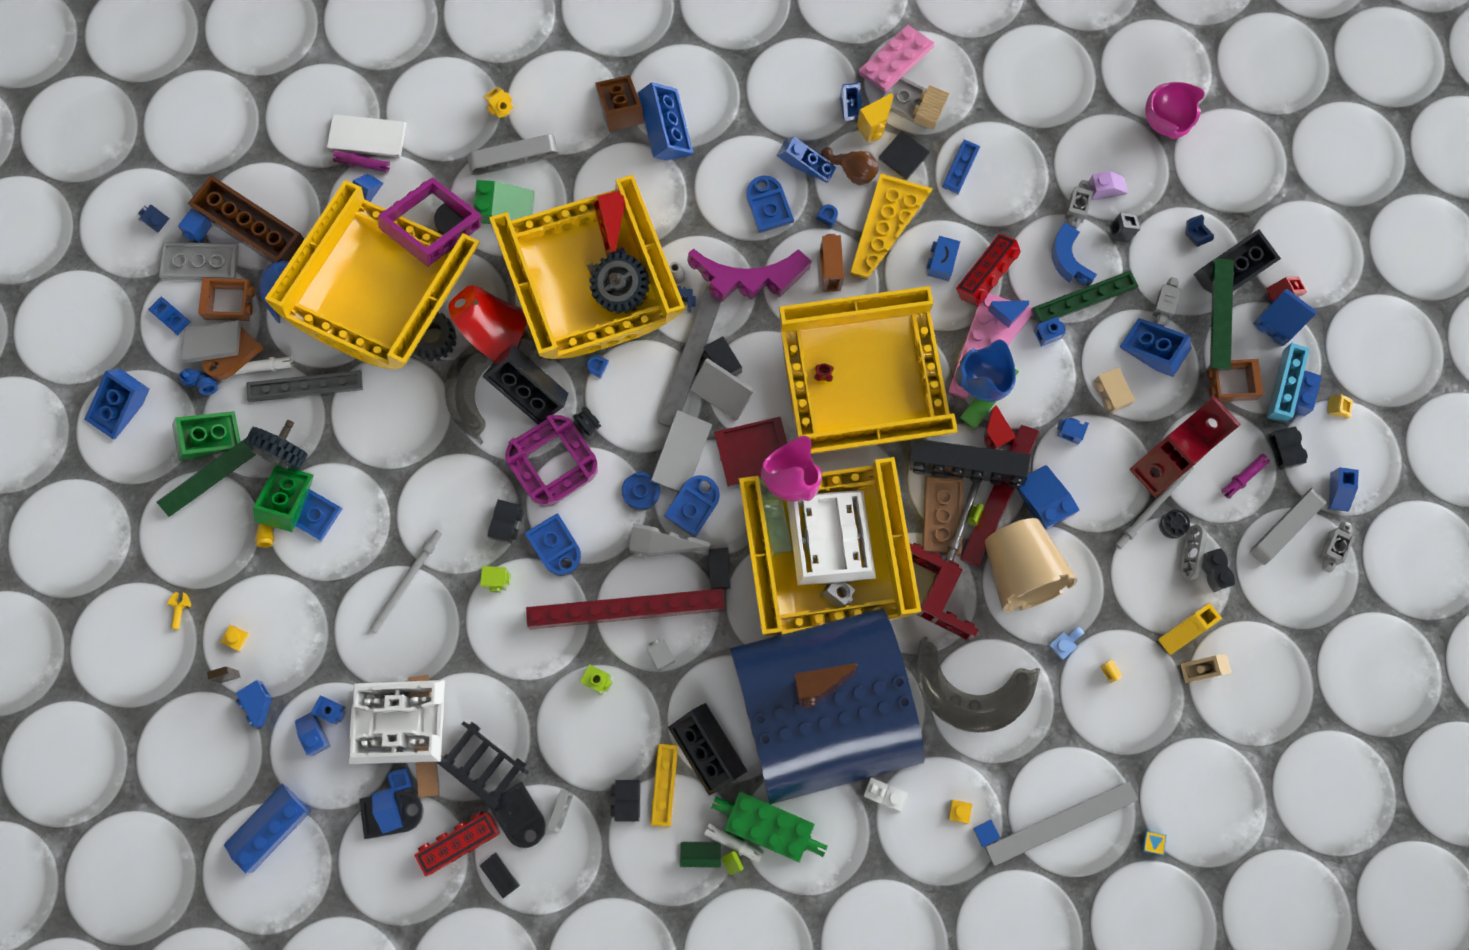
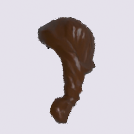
(858, 166)

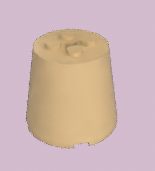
(1027, 565)

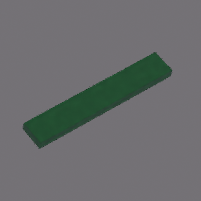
(1085, 297)
(1221, 314)
(205, 478)

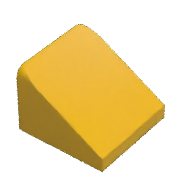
(1340, 406)
(1111, 671)

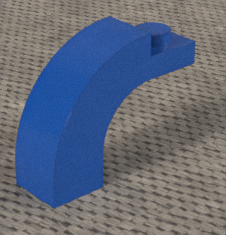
(1064, 259)

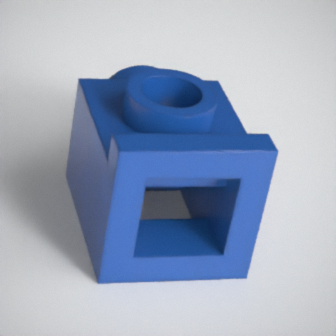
(1072, 430)
(321, 706)

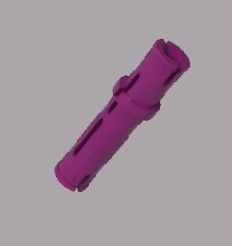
(359, 161)
(1239, 481)

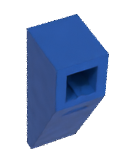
(805, 159)

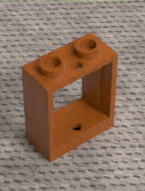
(831, 262)
(208, 293)
(1253, 381)

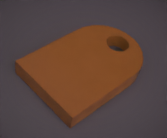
(230, 365)

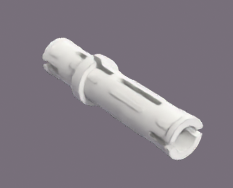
(266, 365)
(734, 843)

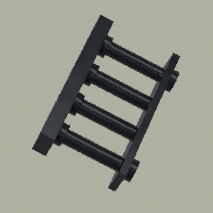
(477, 786)

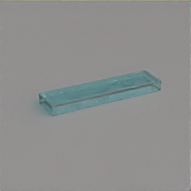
(775, 521)

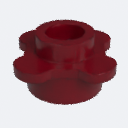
(824, 368)

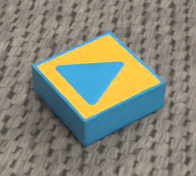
(1154, 843)

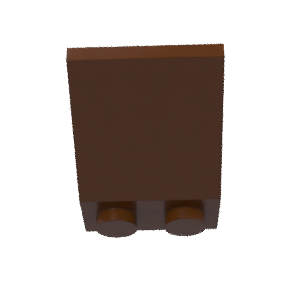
(619, 103)
(817, 684)

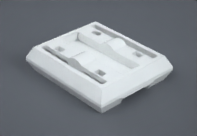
(832, 538)
(397, 722)

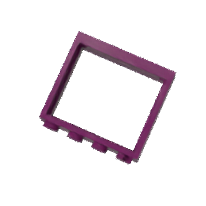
(446, 242)

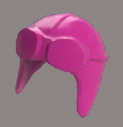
(1174, 108)
(791, 471)

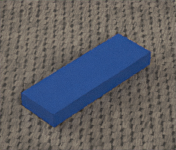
(961, 166)

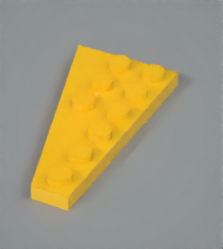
(889, 214)

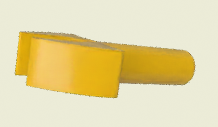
(178, 607)

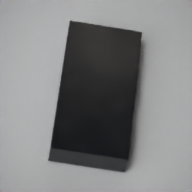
(499, 875)

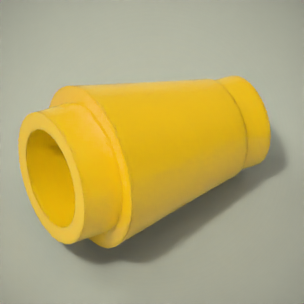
(264, 536)

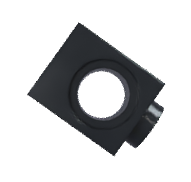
(1124, 227)

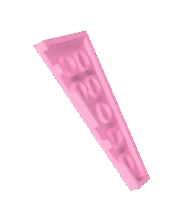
(984, 331)

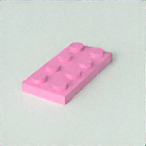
(896, 58)

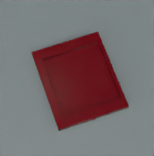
(747, 447)

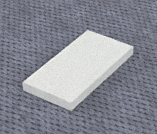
(366, 136)

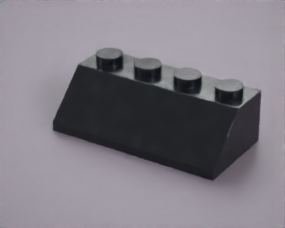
(1250, 258)
(526, 385)
(707, 749)

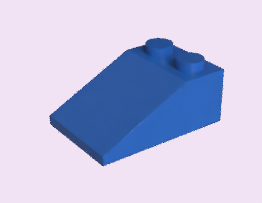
(1284, 317)
(1157, 346)
(116, 402)
(1047, 498)

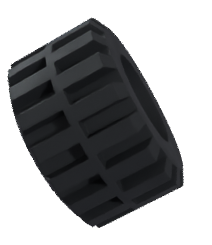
(442, 345)

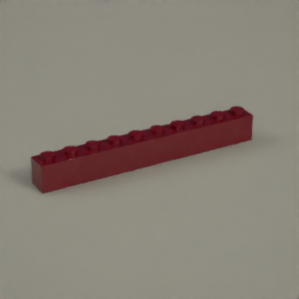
(625, 609)

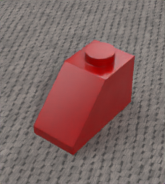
(1293, 284)
(997, 430)

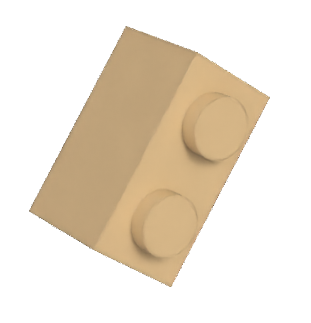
(1114, 390)

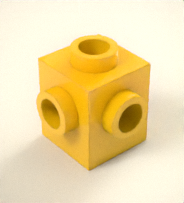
(498, 102)

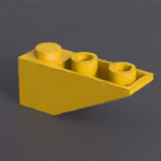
(1190, 628)

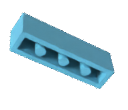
(1288, 383)

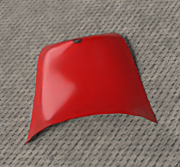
(490, 324)

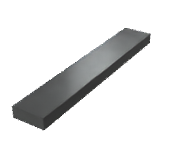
(304, 386)

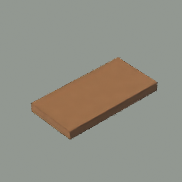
(941, 513)

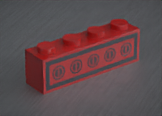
(988, 269)
(456, 844)

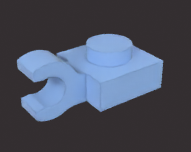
(1064, 644)

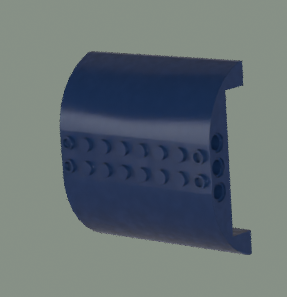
(849, 735)

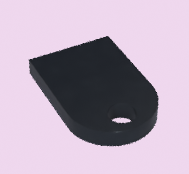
(404, 800)
(519, 816)

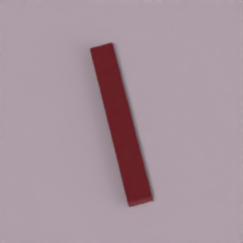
(996, 503)

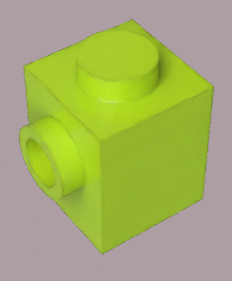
(495, 578)
(596, 679)

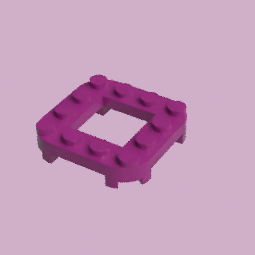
(537, 437)

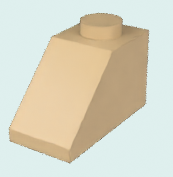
(1206, 668)

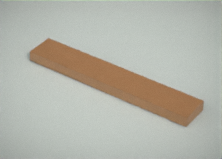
(426, 771)

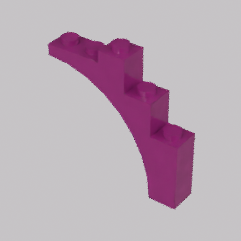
(750, 281)

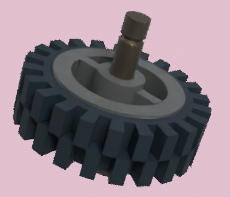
(619, 283)
(275, 447)

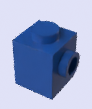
(194, 226)
(1049, 331)

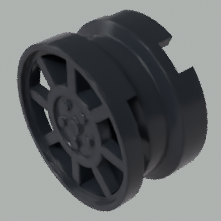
(587, 420)
(1174, 524)

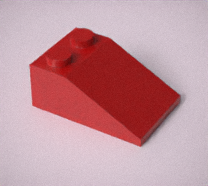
(609, 214)

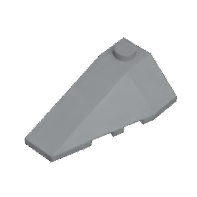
(651, 542)

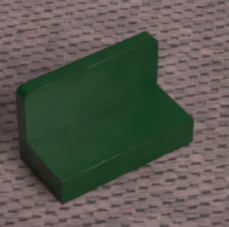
(700, 854)

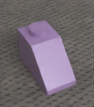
(1107, 185)

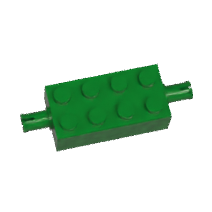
(769, 826)

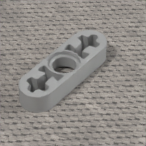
(1198, 559)

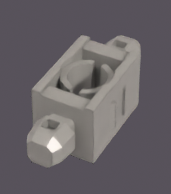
(1081, 193)
(1167, 301)
(1345, 540)

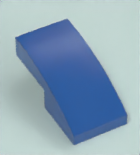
(169, 315)

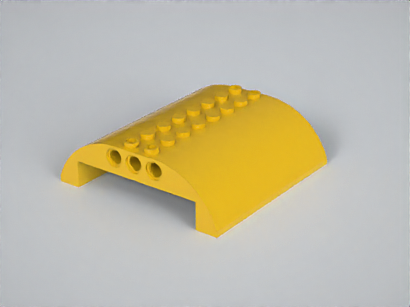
(552, 281)
(362, 287)
(883, 374)
(794, 607)

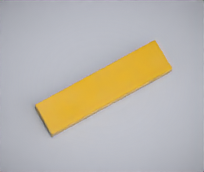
(664, 785)

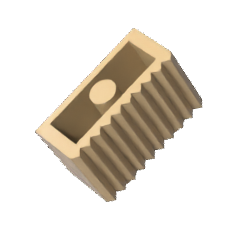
(931, 107)

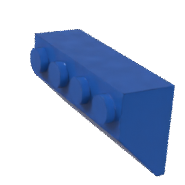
(665, 122)
(266, 829)

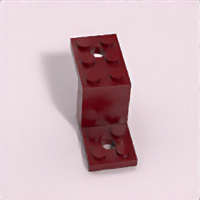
(1184, 446)
(939, 593)

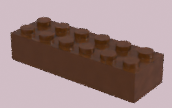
(246, 221)

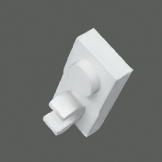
(885, 794)

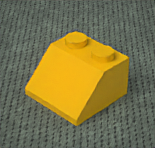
(873, 118)

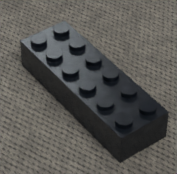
(969, 462)

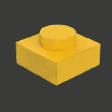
(234, 637)
(960, 811)

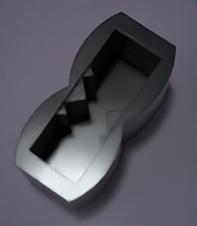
(1288, 448)
(505, 521)
(1218, 573)
(626, 800)

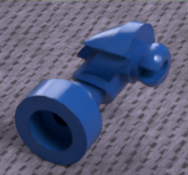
(205, 384)

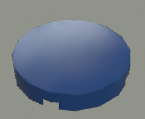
(640, 491)

